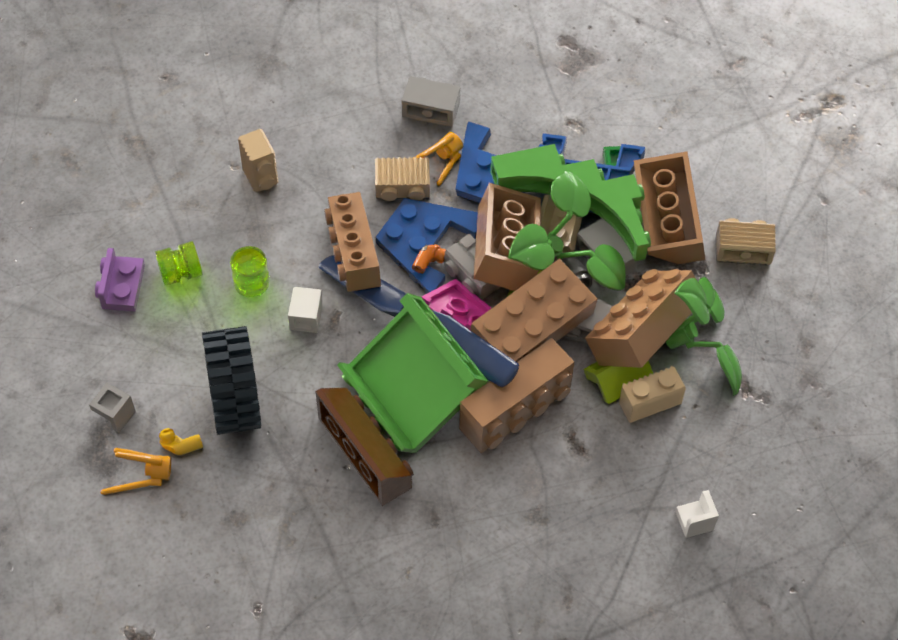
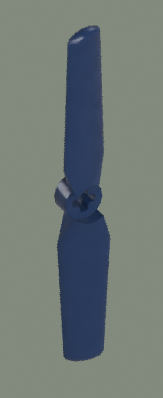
(488, 359)

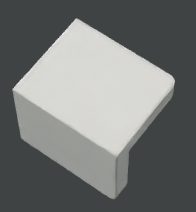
(305, 309)
(698, 516)

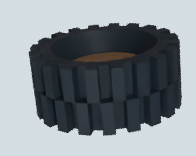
(231, 380)

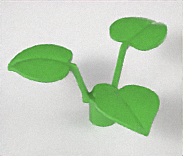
(538, 250)
(702, 302)

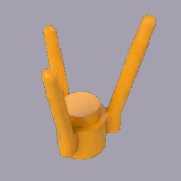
(445, 148)
(155, 466)

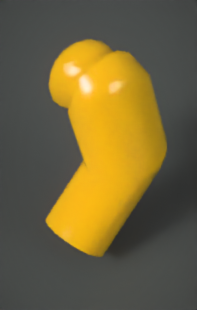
(178, 445)

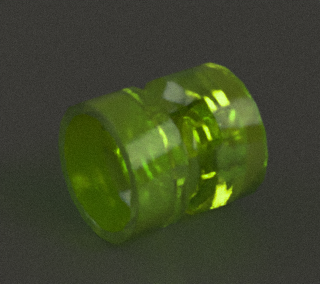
(178, 263)
(250, 271)

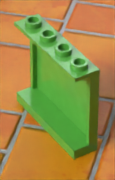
(413, 375)

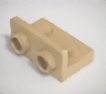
(552, 216)

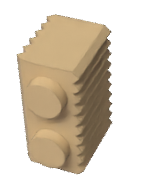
(258, 160)
(402, 178)
(745, 241)
(652, 394)

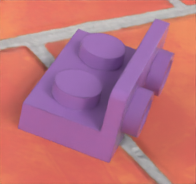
(119, 282)

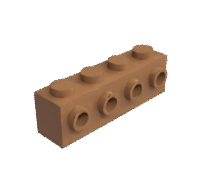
(353, 242)

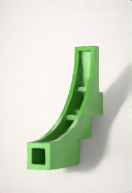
(612, 199)

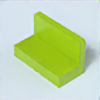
(611, 378)

